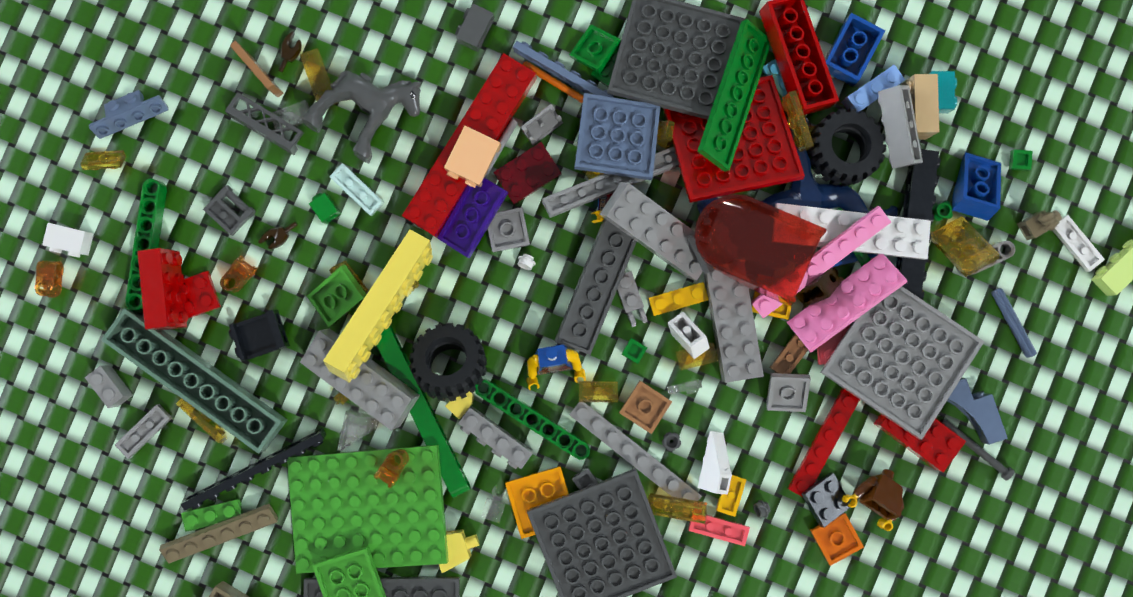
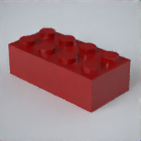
(162, 289)
(936, 448)

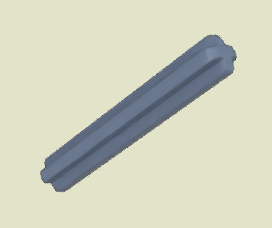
(1014, 322)

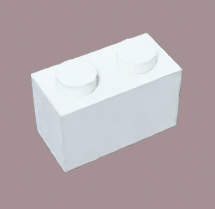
(67, 239)
(688, 335)

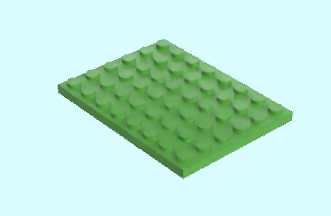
(344, 508)

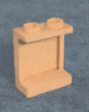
(471, 157)

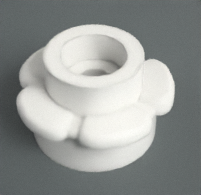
(526, 262)

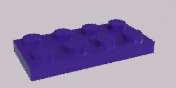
(472, 217)

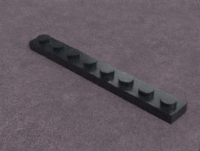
(247, 473)

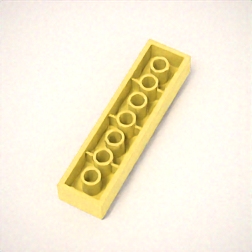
(379, 306)

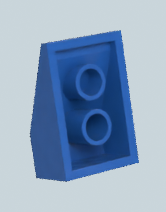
(977, 187)

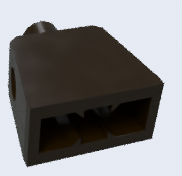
(825, 284)

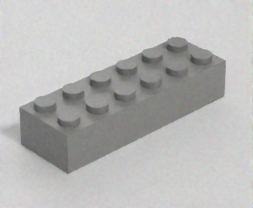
(653, 228)
(733, 328)
(373, 388)

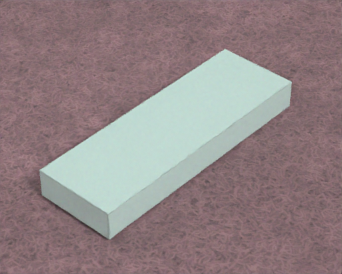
(356, 189)

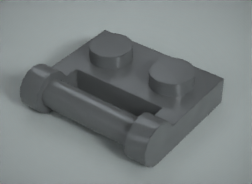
(224, 215)

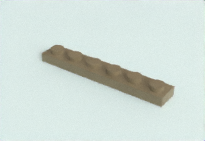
(218, 533)

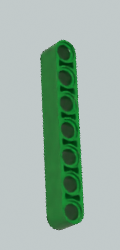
(143, 235)
(538, 426)

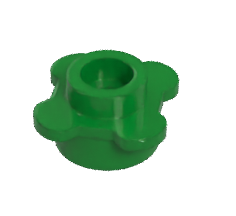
(947, 211)

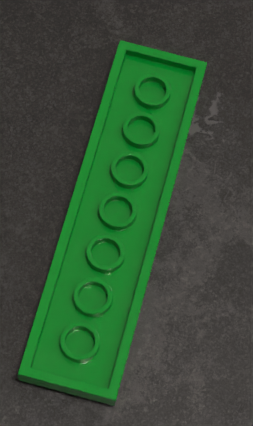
(734, 96)

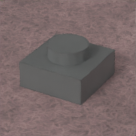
(584, 478)

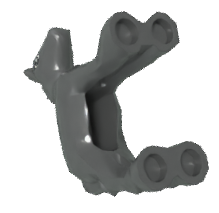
(370, 99)

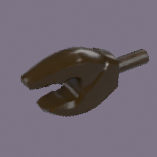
(289, 54)
(280, 235)

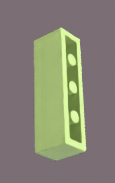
(1117, 272)

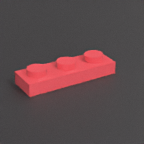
(722, 530)

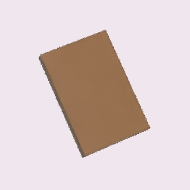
(256, 69)

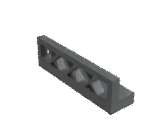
(260, 129)

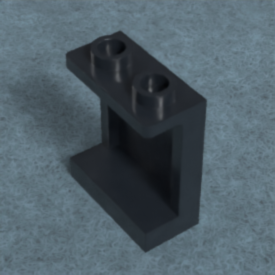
(258, 335)

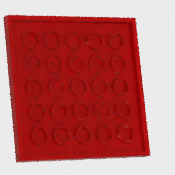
(762, 158)

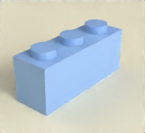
(869, 92)

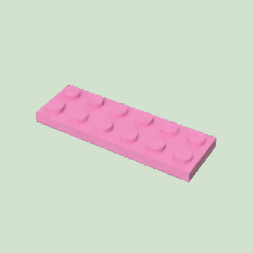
(847, 303)

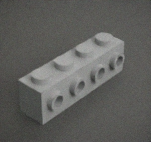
(900, 126)
(496, 437)

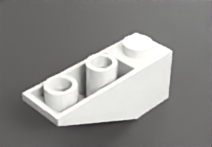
(716, 468)

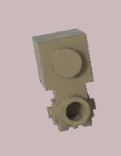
(1039, 223)

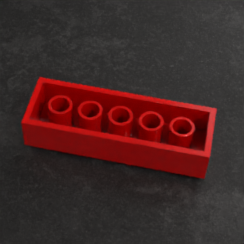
(798, 54)

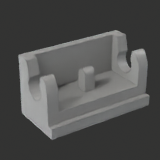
(541, 125)

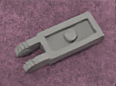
(631, 298)

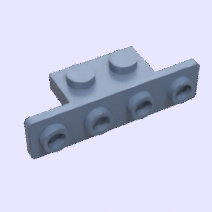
(127, 112)

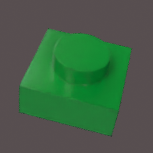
(1020, 160)
(634, 350)

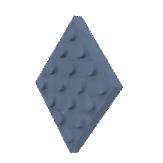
(617, 137)

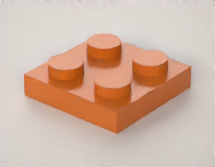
(837, 539)

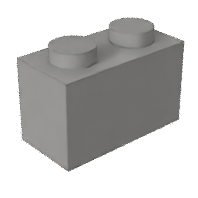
(108, 386)

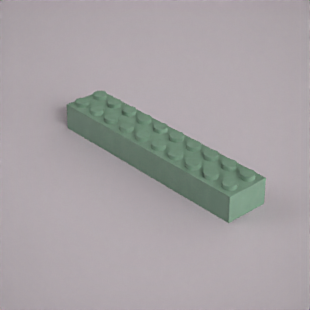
(195, 380)

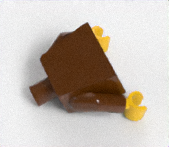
(881, 496)

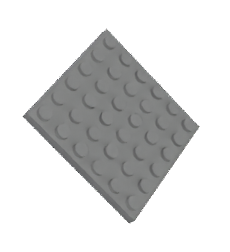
(903, 360)

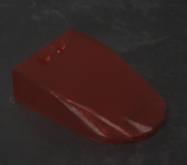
(757, 245)

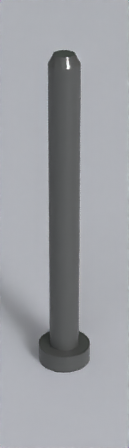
(1006, 473)

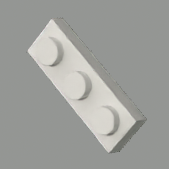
(1078, 244)

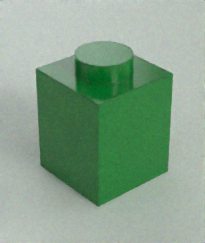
(324, 208)

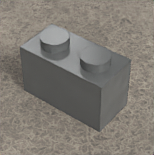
(475, 27)

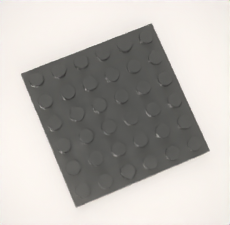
(673, 55)
(602, 540)

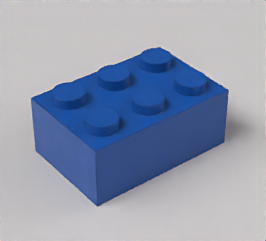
(853, 49)

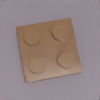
(645, 407)

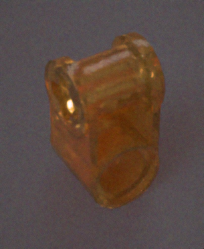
(239, 274)
(49, 275)
(390, 470)

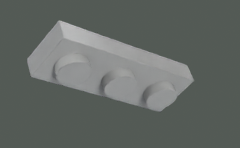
(143, 431)

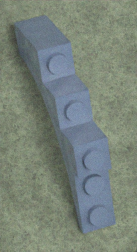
(980, 411)

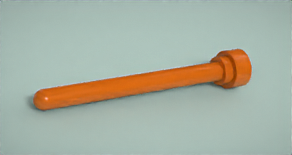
(555, 82)

